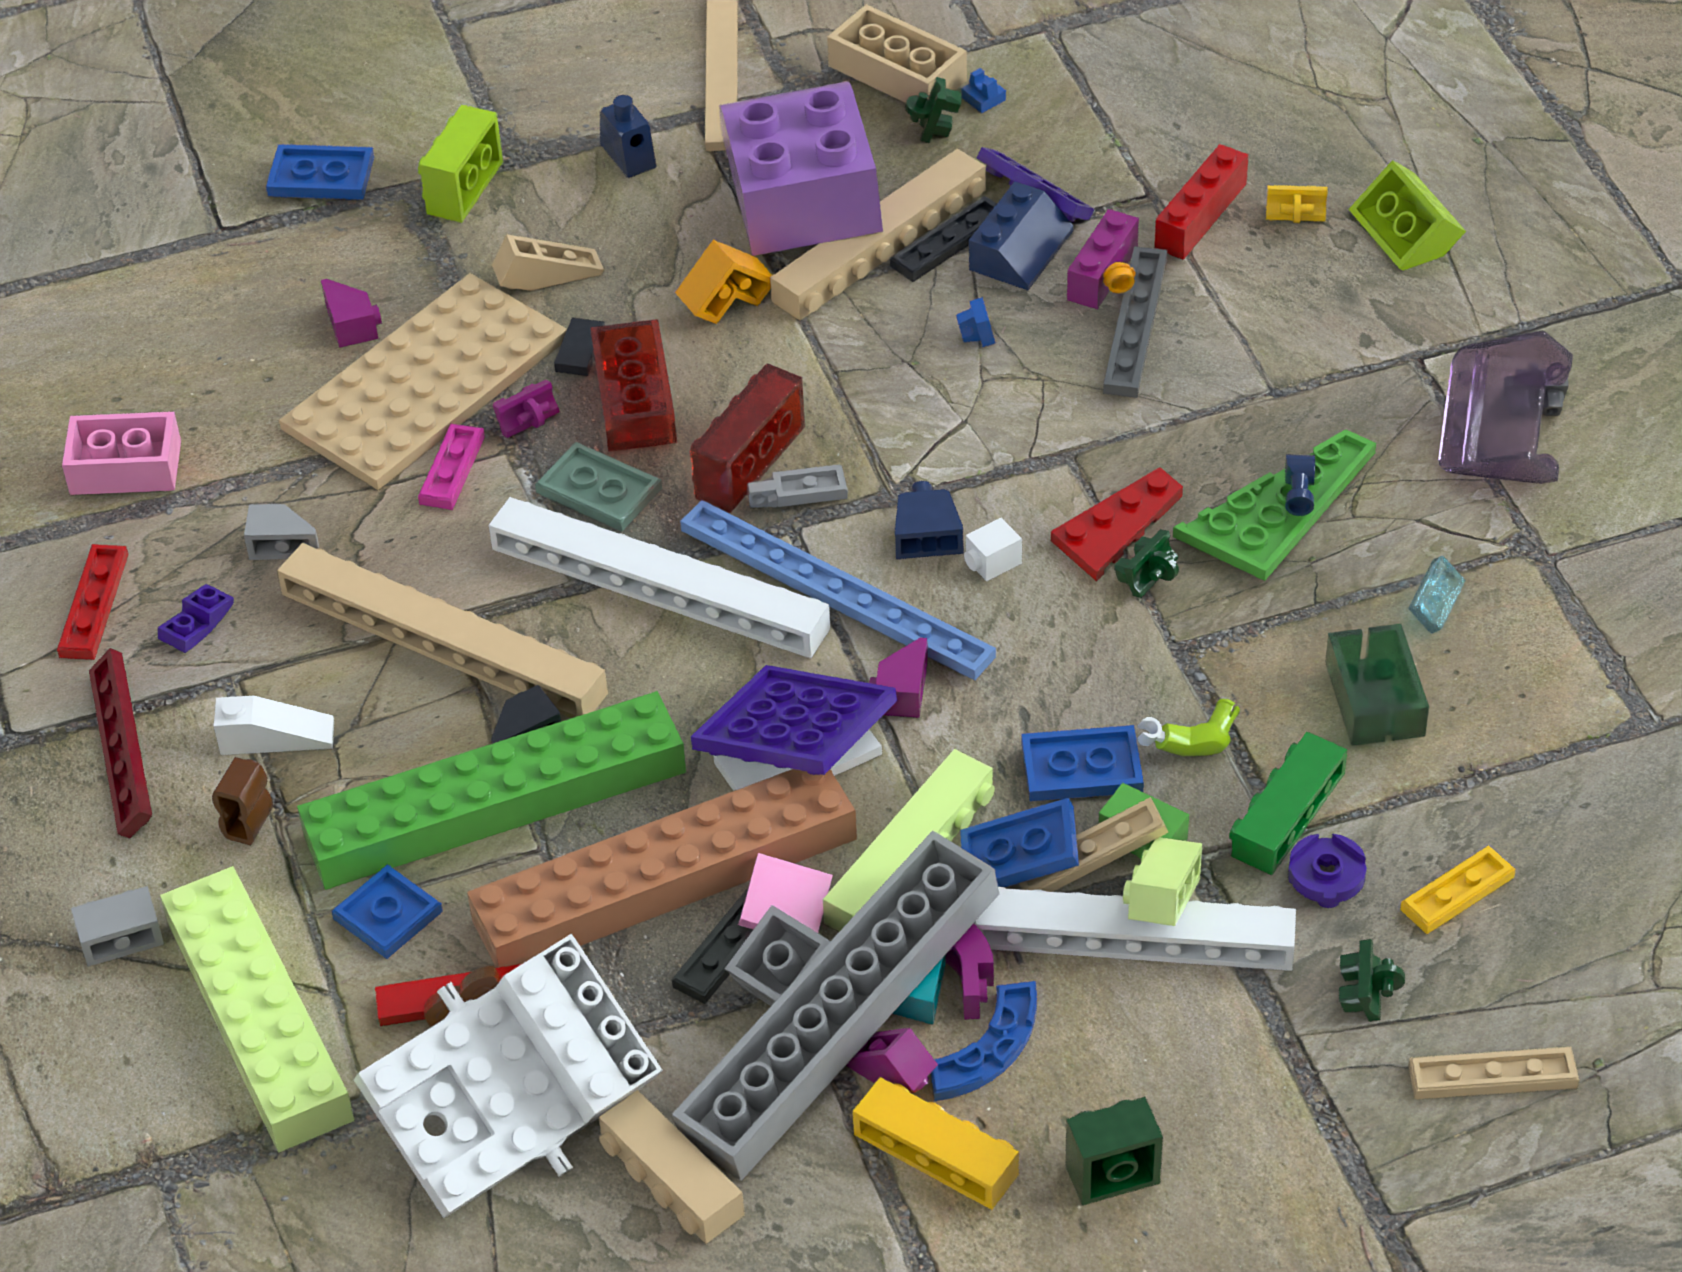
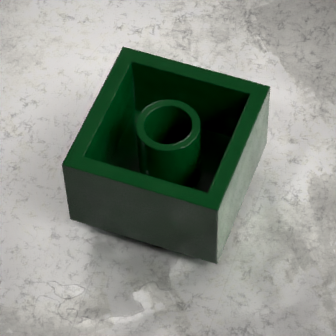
(1113, 1150)

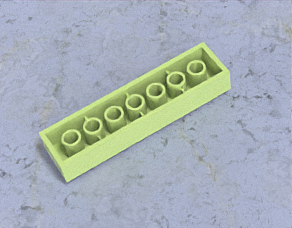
(257, 1009)

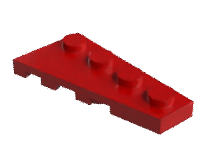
(1110, 526)

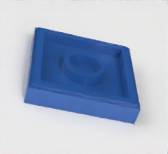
(387, 911)

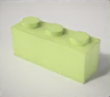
(1163, 881)

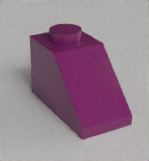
(350, 313)
(906, 673)
(895, 1057)

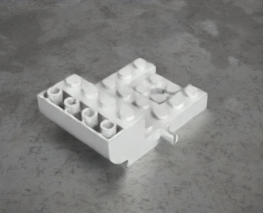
(508, 1075)

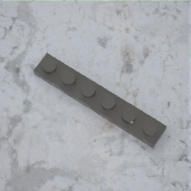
(1135, 323)

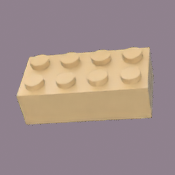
(894, 55)

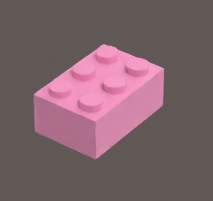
(121, 453)

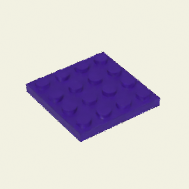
(794, 719)

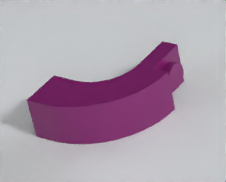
(974, 964)

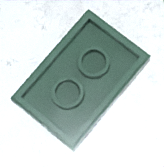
(598, 486)

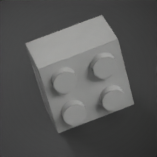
(774, 955)

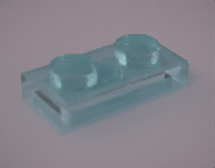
(1437, 594)

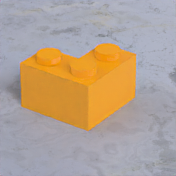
(721, 278)

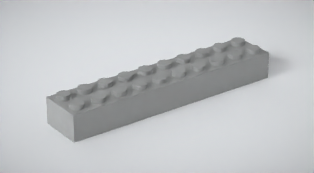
(836, 1005)

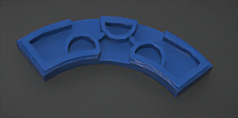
(996, 1049)

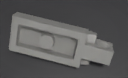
(799, 487)

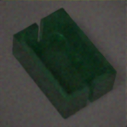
(1380, 691)

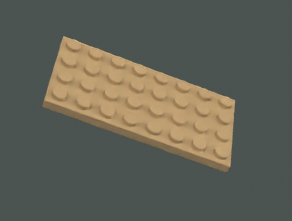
(423, 379)

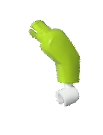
(1198, 740)

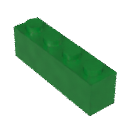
(1288, 802)

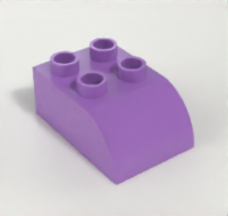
(801, 168)

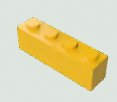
(936, 1142)

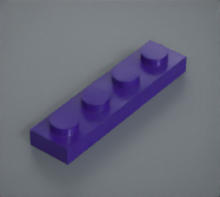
(1001, 164)

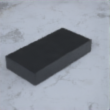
(576, 349)

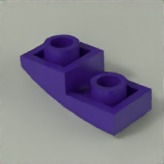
(198, 617)

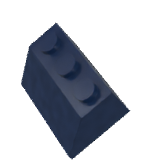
(1019, 237)

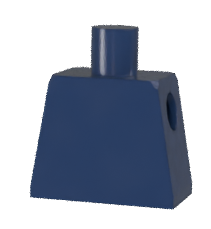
(627, 137)
(927, 523)

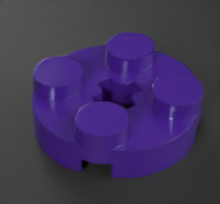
(1327, 887)

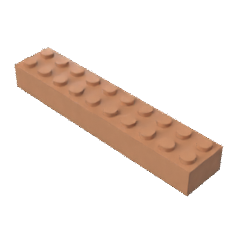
(661, 865)

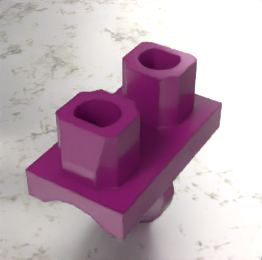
(526, 408)

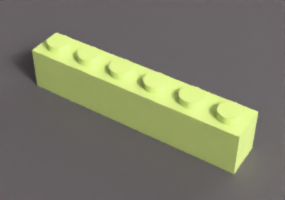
(940, 805)

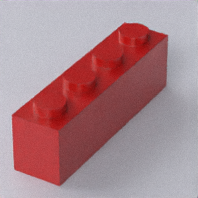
(1201, 201)

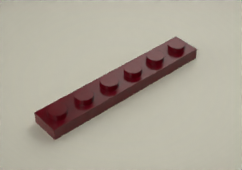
(120, 744)

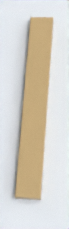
(720, 66)

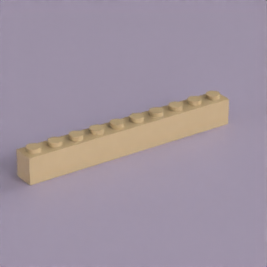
(441, 630)

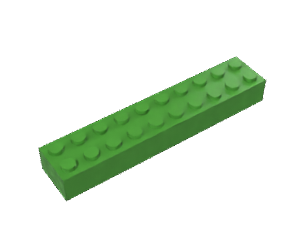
(491, 789)

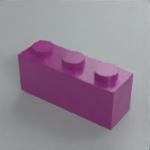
(1109, 243)

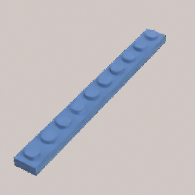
(837, 589)

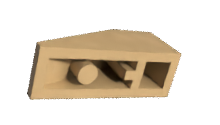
(541, 264)

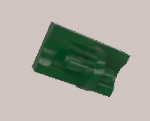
(930, 109)
(1151, 562)
(1373, 978)

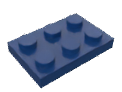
(320, 172)
(1081, 762)
(1026, 842)

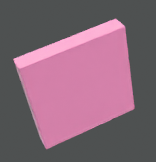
(787, 887)

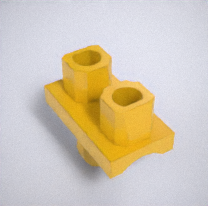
(1296, 203)

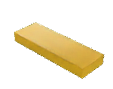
(1457, 889)

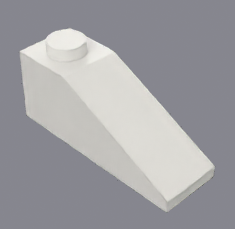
(266, 726)

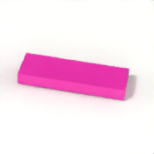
(451, 466)

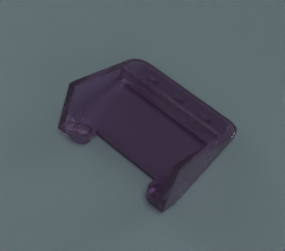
(1498, 408)

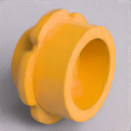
(1119, 277)

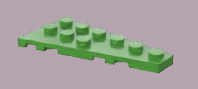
(1253, 524)

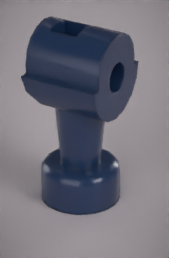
(1300, 475)

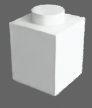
(993, 549)

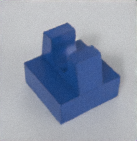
(982, 91)
(975, 324)

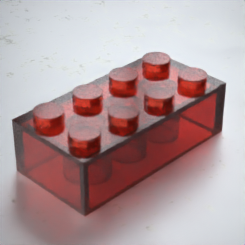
(633, 385)
(747, 437)

